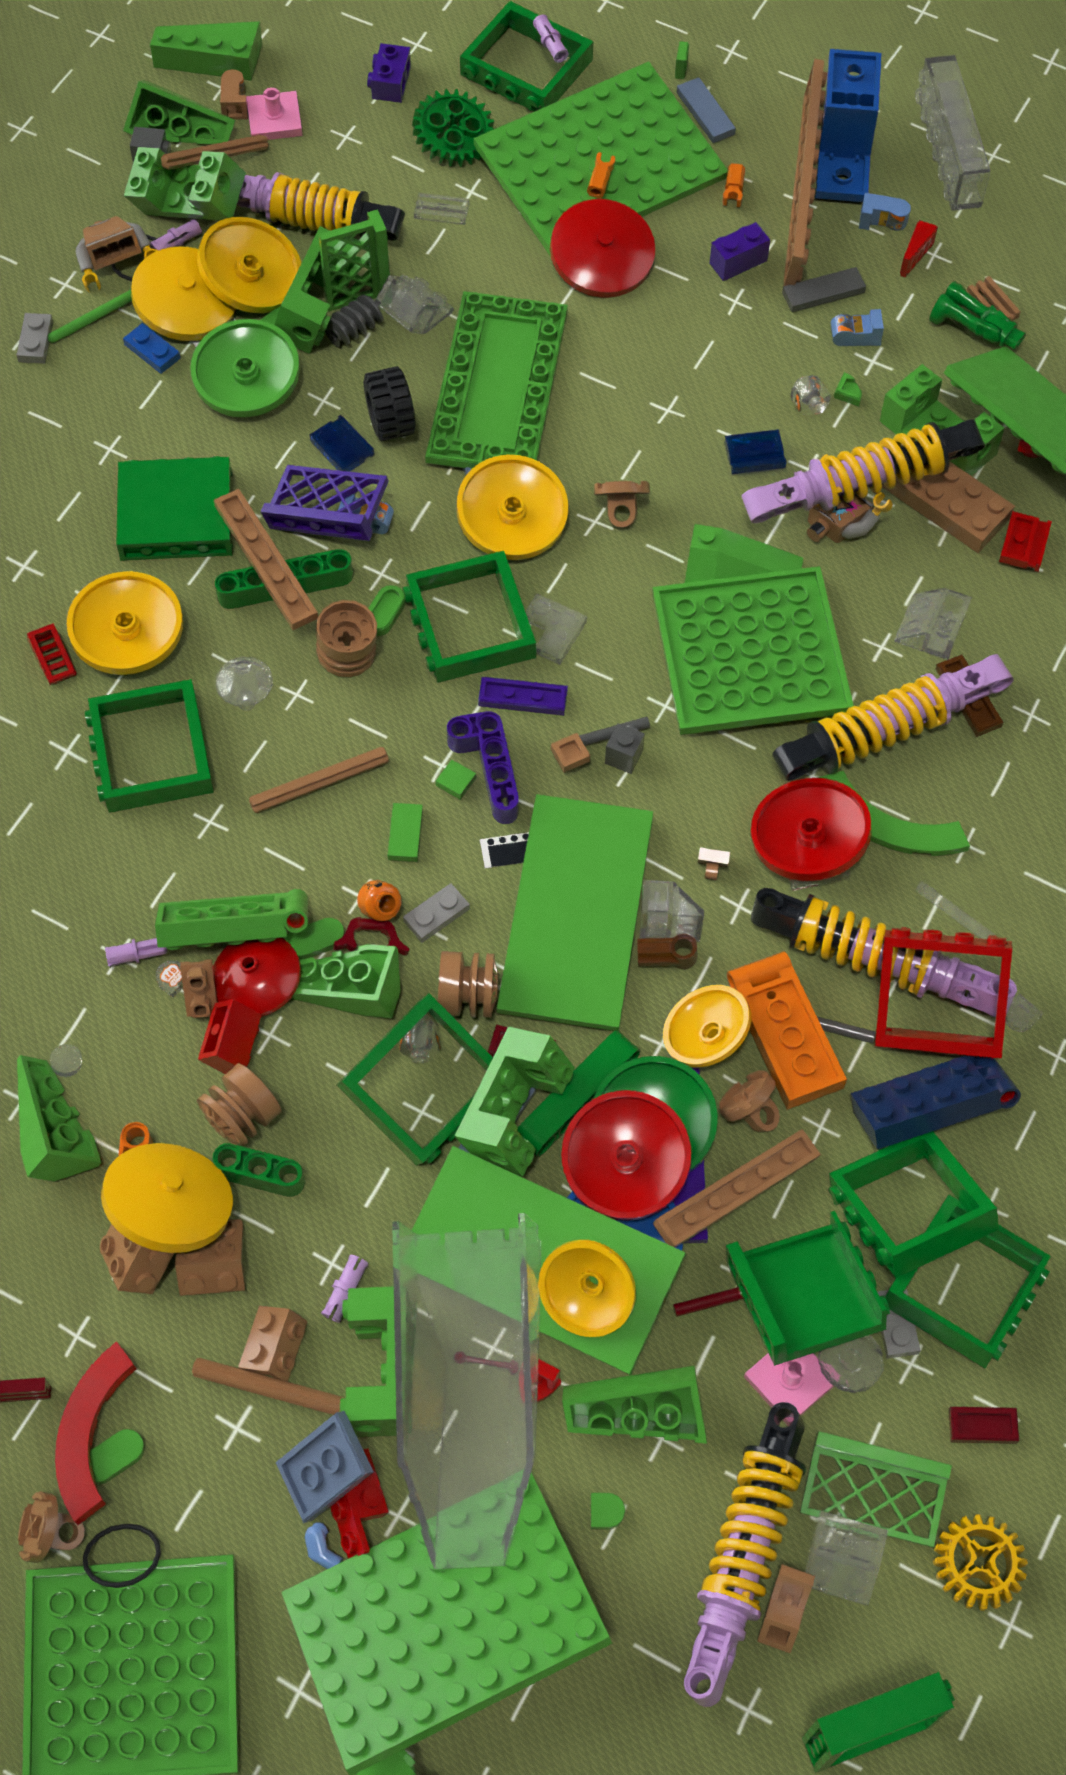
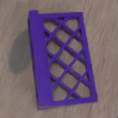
(319, 519)

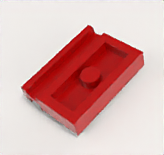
(1025, 541)

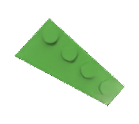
(208, 48)
(638, 1405)

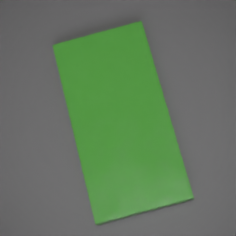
(496, 380)
(1017, 398)
(575, 913)
(483, 1196)

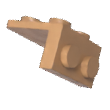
(132, 1265)
(215, 1266)

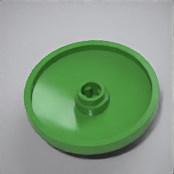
(245, 368)

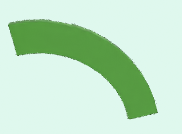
(909, 836)

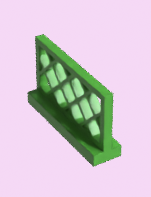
(375, 260)
(885, 1460)

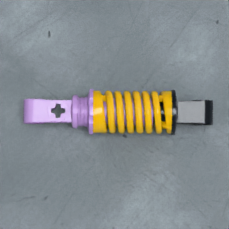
(314, 204)

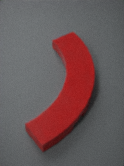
(78, 1428)

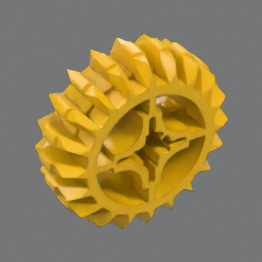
(990, 1573)

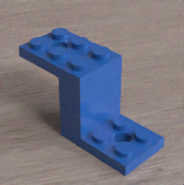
(848, 124)

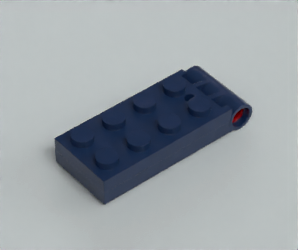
(933, 1099)

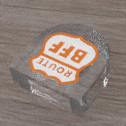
(169, 977)

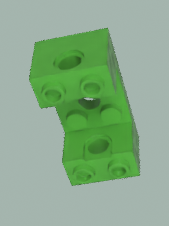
(165, 192)
(301, 314)
(916, 402)
(489, 1125)
(372, 1407)

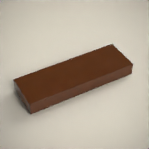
(980, 714)

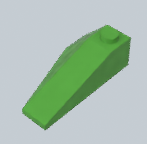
(725, 554)

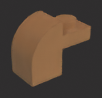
(785, 1608)

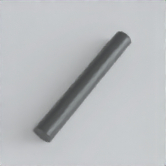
(605, 734)
(847, 1030)

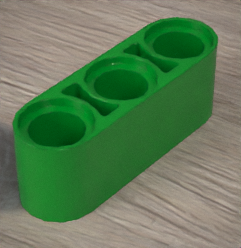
(267, 1181)

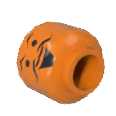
(379, 900)

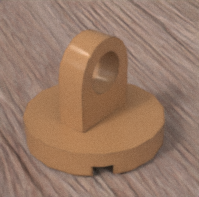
(620, 494)
(748, 1100)
(41, 1528)

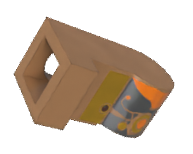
(233, 96)

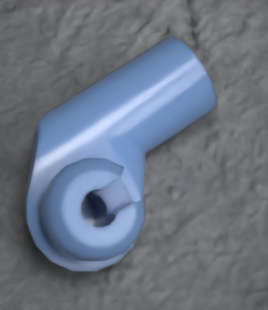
(317, 1548)

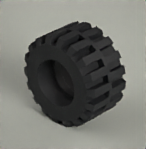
(389, 403)

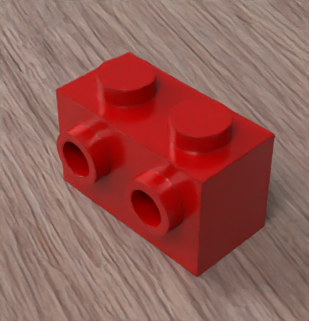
(229, 1035)

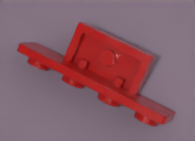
(359, 1505)

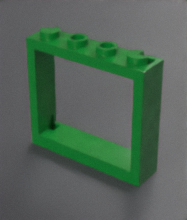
(511, 87)
(481, 659)
(156, 791)
(351, 1088)
(1002, 1242)
(933, 1244)
(878, 1721)

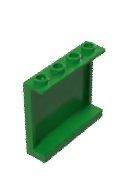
(170, 508)
(808, 1291)

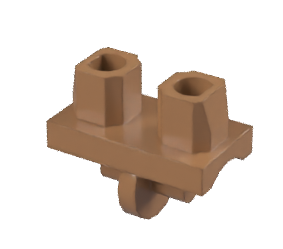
(198, 988)

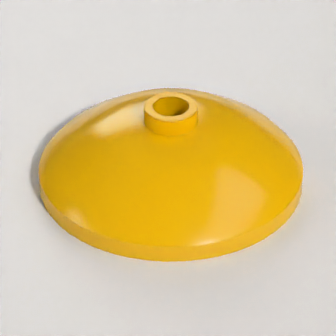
(707, 1025)
(576, 1301)

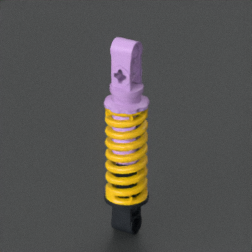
(866, 468)
(890, 717)
(865, 946)
(744, 1551)

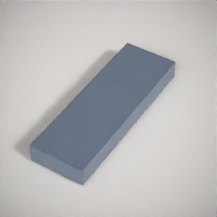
(706, 110)

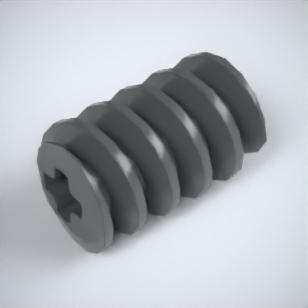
(353, 318)

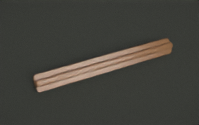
(231, 148)
(318, 779)
(266, 1386)

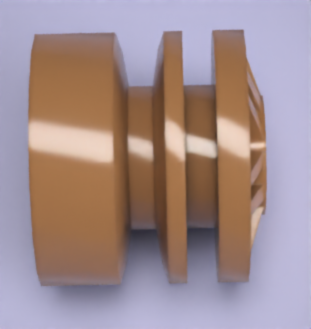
(346, 638)
(467, 983)
(233, 1110)

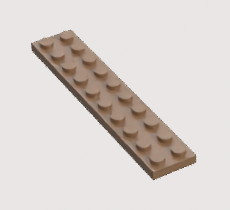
(805, 175)

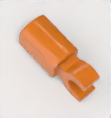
(600, 176)
(734, 184)

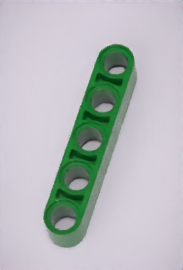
(322, 564)
(555, 1113)

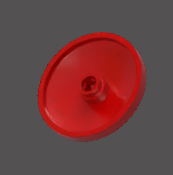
(602, 248)
(811, 829)
(626, 1155)

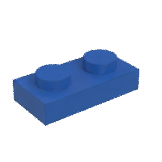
(151, 348)

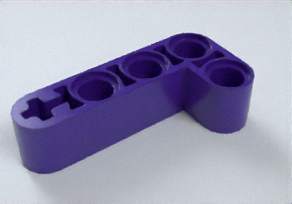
(493, 767)

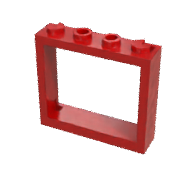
(941, 1041)

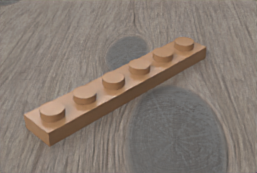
(266, 559)
(736, 1189)

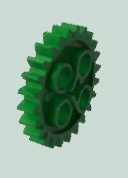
(451, 126)

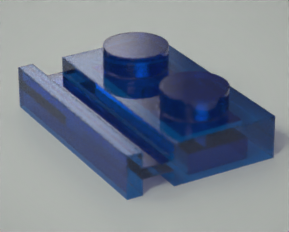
(341, 444)
(755, 451)

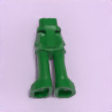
(992, 324)

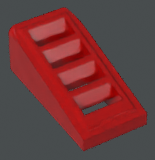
(920, 243)
(41, 635)

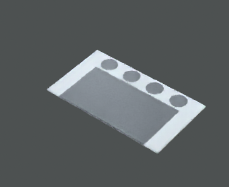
(504, 850)

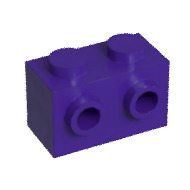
(389, 72)
(739, 251)

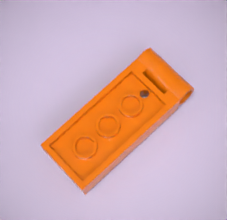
(787, 1031)

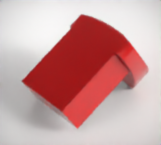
(547, 1380)

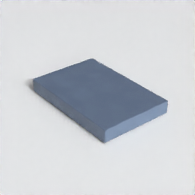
(324, 1467)

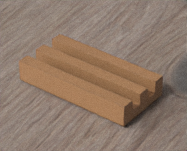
(995, 296)

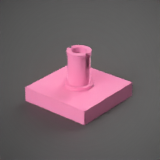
(274, 114)
(791, 1382)

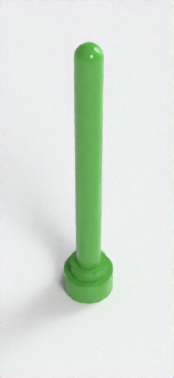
(90, 317)

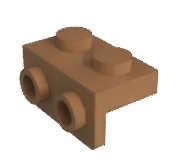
(273, 1342)

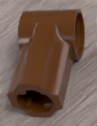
(663, 951)

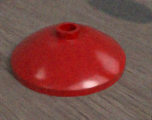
(265, 984)

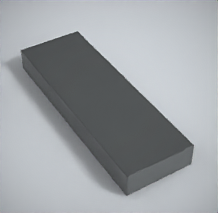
(824, 289)

